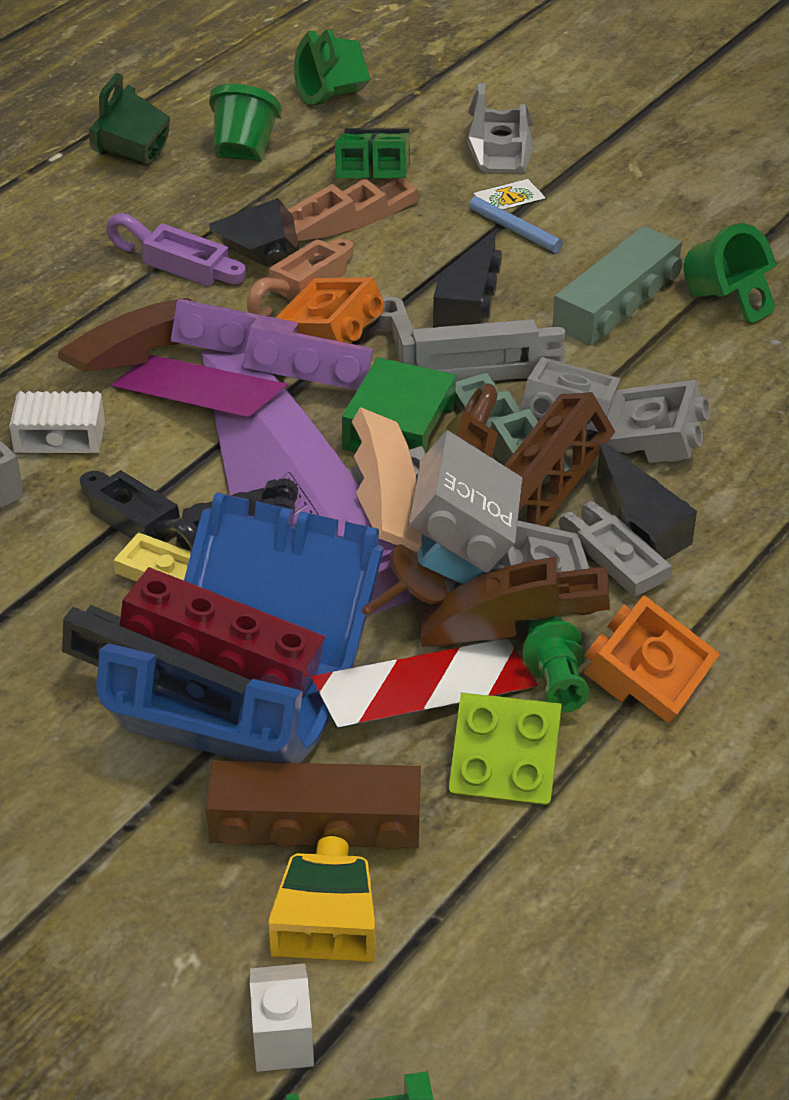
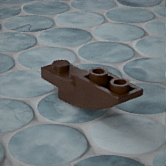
(495, 601)

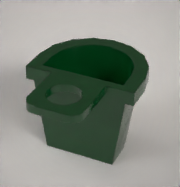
(128, 124)

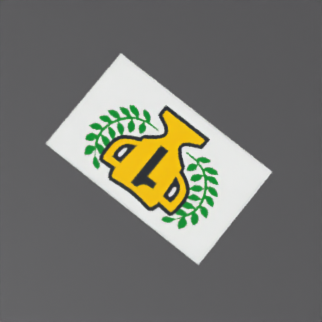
(511, 194)

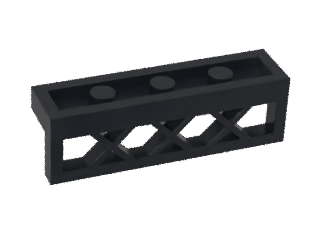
(175, 672)

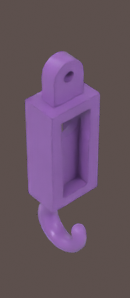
(178, 252)

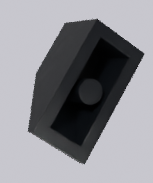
(259, 233)

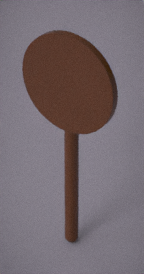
(414, 577)

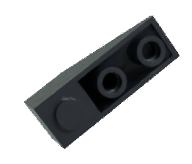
(467, 286)
(645, 504)

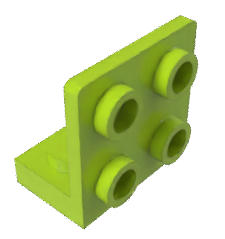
(505, 748)

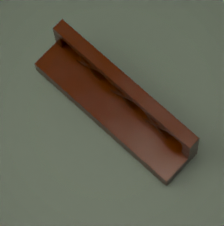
(545, 447)

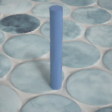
(516, 224)

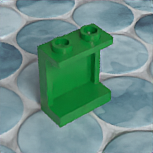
(404, 394)

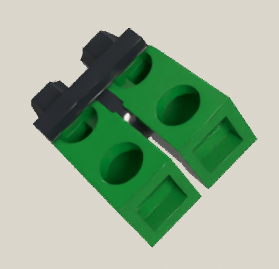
(382, 147)

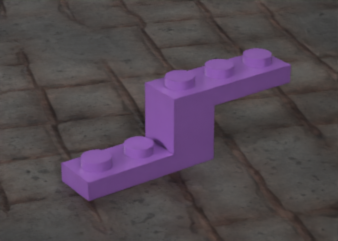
(271, 344)

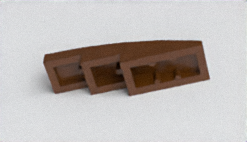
(123, 339)

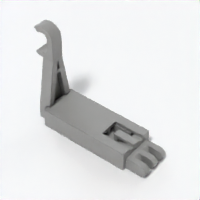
(474, 347)

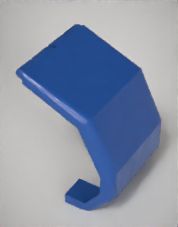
(280, 569)

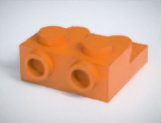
(335, 308)
(650, 659)

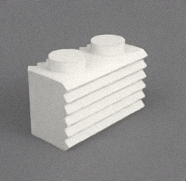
(57, 422)

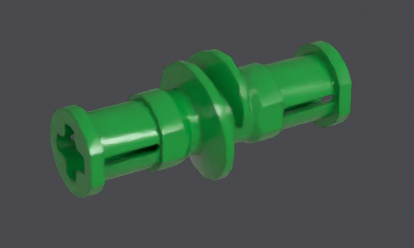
(555, 655)

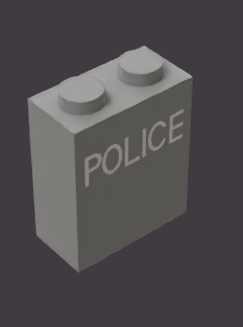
(466, 502)

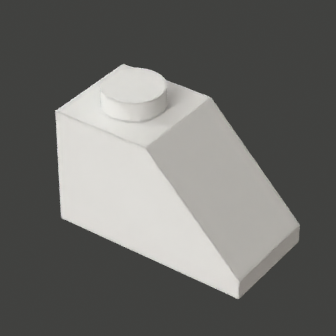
(281, 1017)

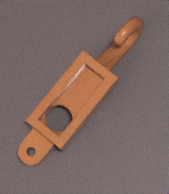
(298, 270)

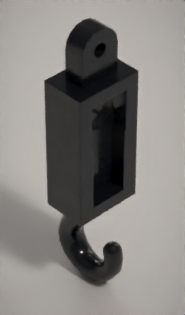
(144, 513)

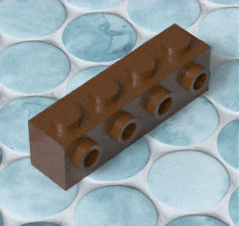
(311, 801)

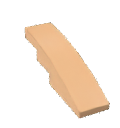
(388, 478)

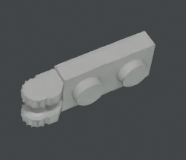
(618, 548)

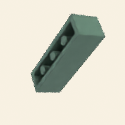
(617, 285)

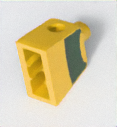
(324, 906)

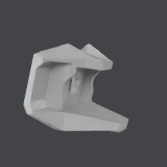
(495, 152)

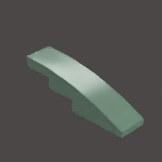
(504, 418)

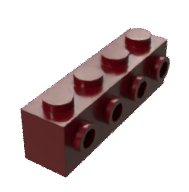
(222, 631)

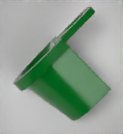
(328, 67)
(242, 120)
(731, 263)

